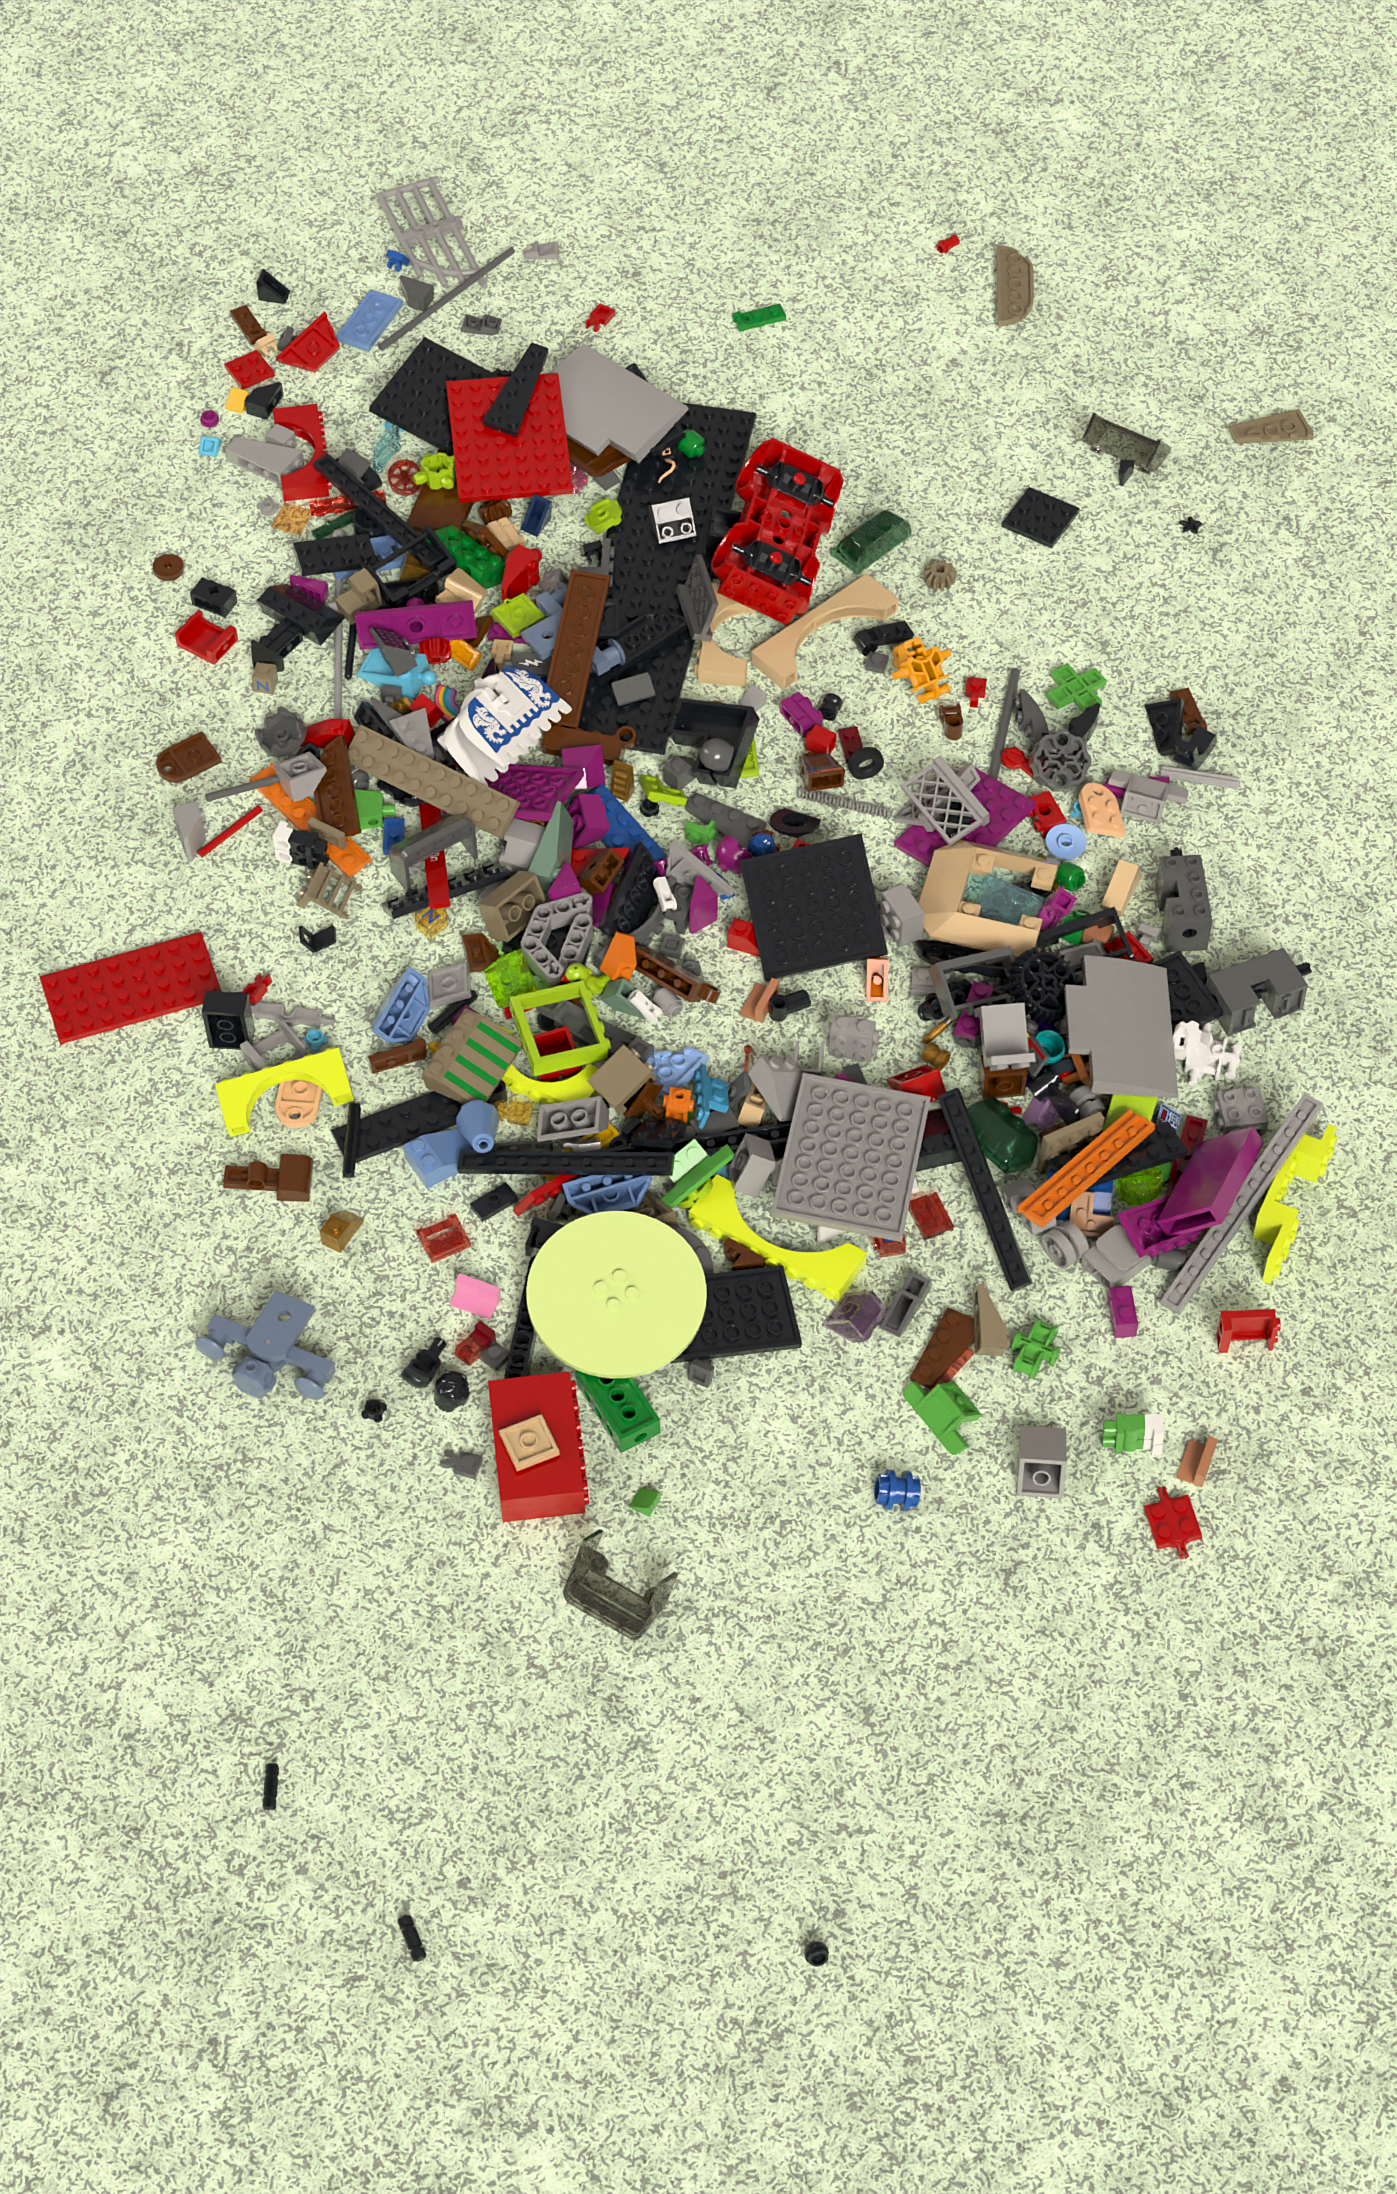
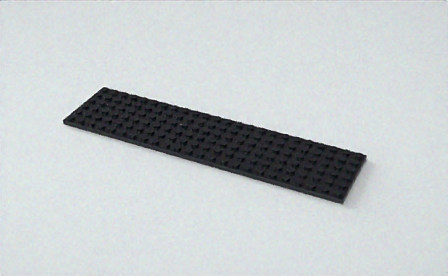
(650, 571)

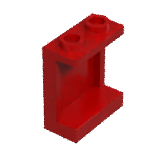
(205, 638)
(1247, 1326)

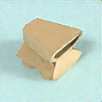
(462, 587)

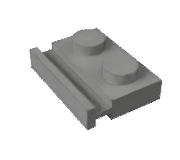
(922, 981)

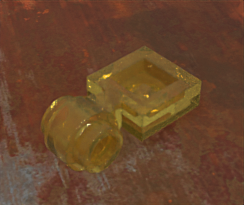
(518, 1113)

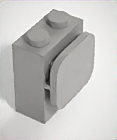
(1114, 1259)

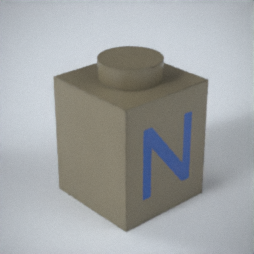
(265, 678)

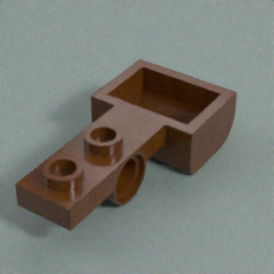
(290, 1180)

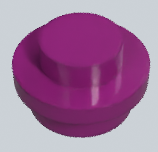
(209, 418)

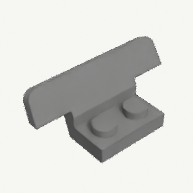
(1145, 796)

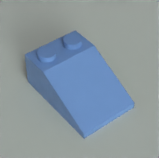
(436, 1155)

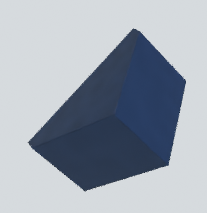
(537, 515)

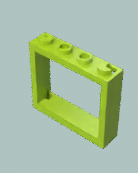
(565, 1059)

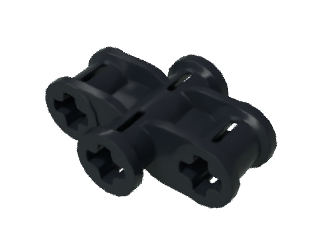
(931, 1007)

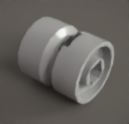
(1087, 1102)

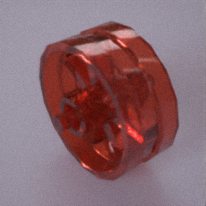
(405, 477)

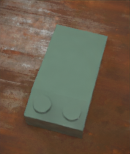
(553, 848)

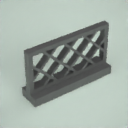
(698, 601)

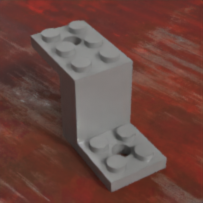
(1004, 1036)

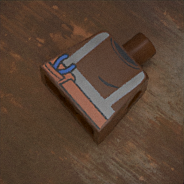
(821, 772)

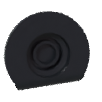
(793, 823)

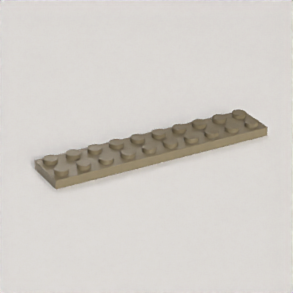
(432, 781)

